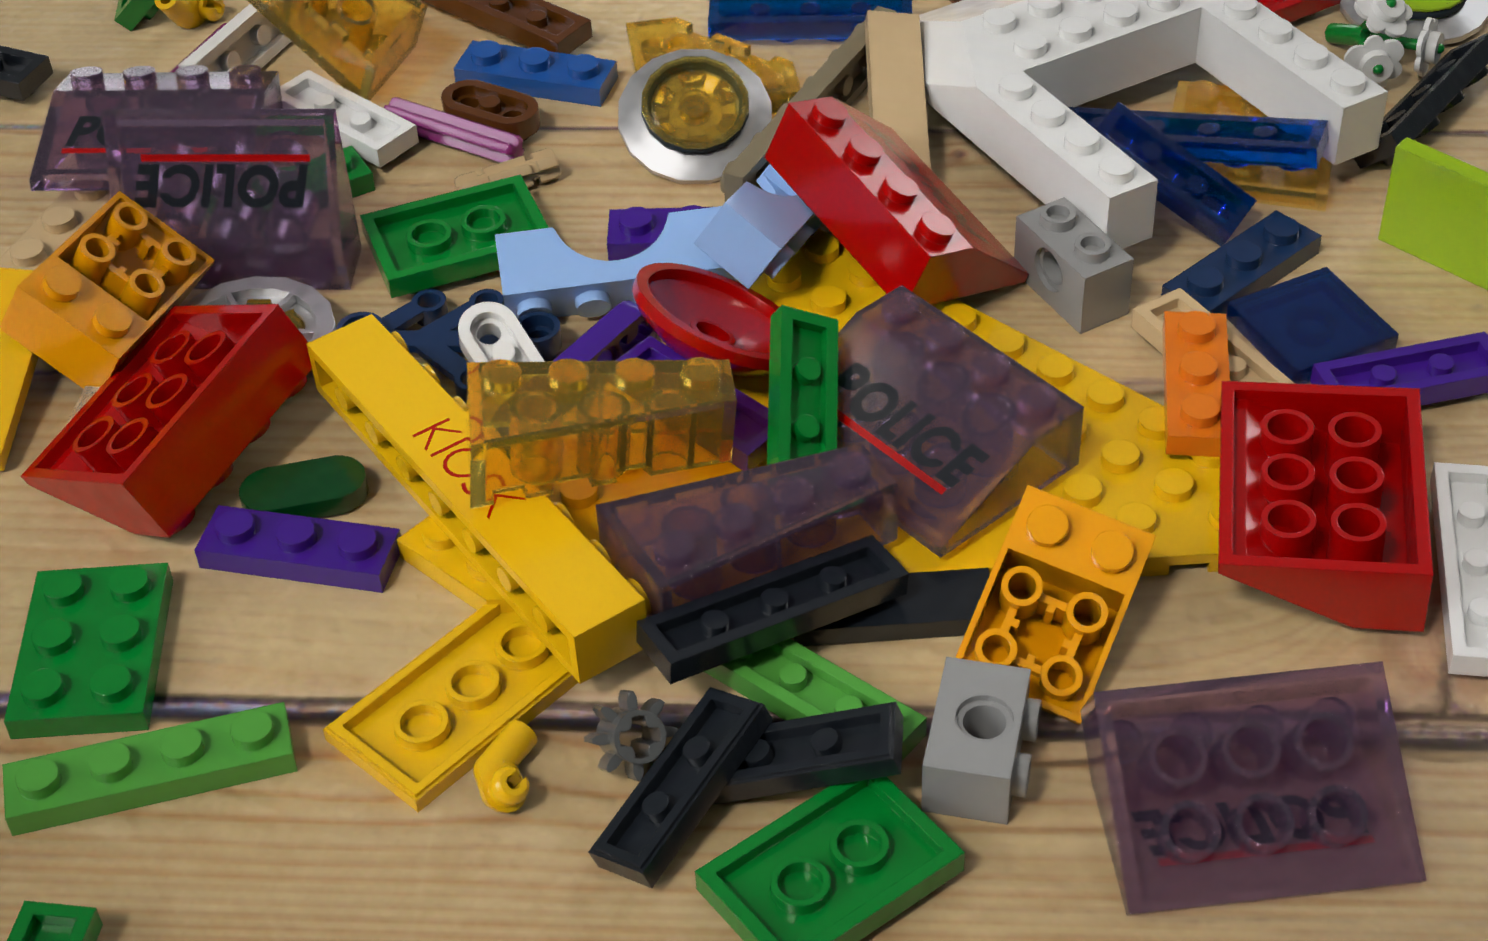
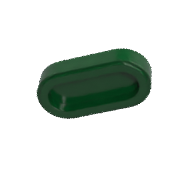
(307, 487)

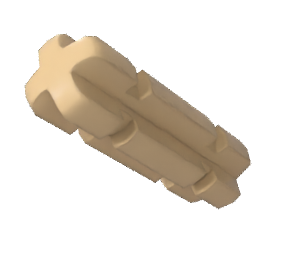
(541, 166)

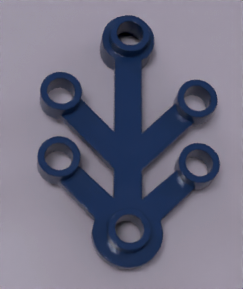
(440, 339)

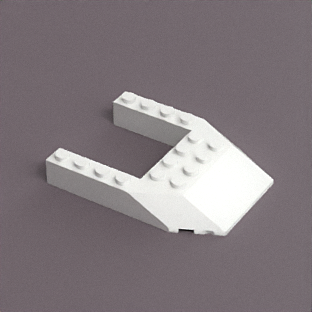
(1017, 66)

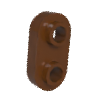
(493, 106)

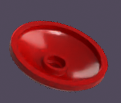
(706, 315)

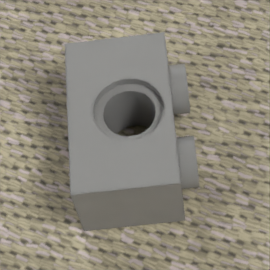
(1073, 265)
(977, 740)

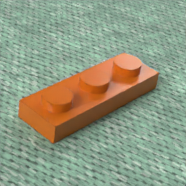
(1193, 374)

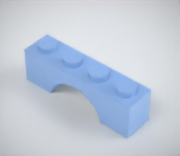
(758, 229)
(550, 277)

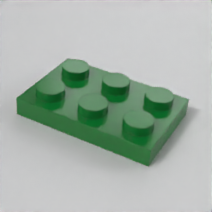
(448, 234)
(90, 651)
(831, 866)

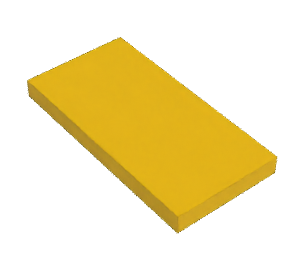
(450, 705)

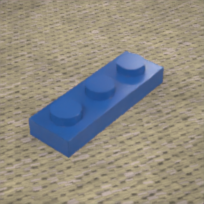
(539, 72)

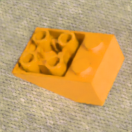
(103, 291)
(1057, 598)

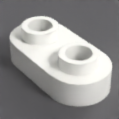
(496, 320)

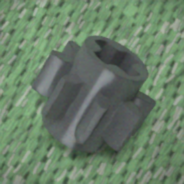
(620, 720)

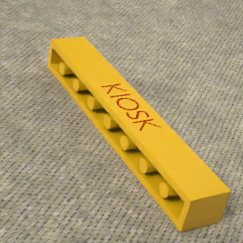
(519, 544)

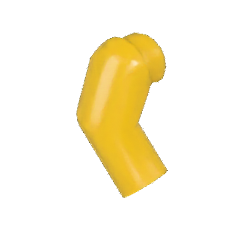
(191, 13)
(498, 770)

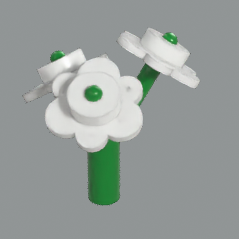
(1380, 53)

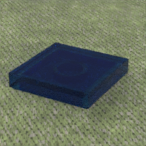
(1309, 323)

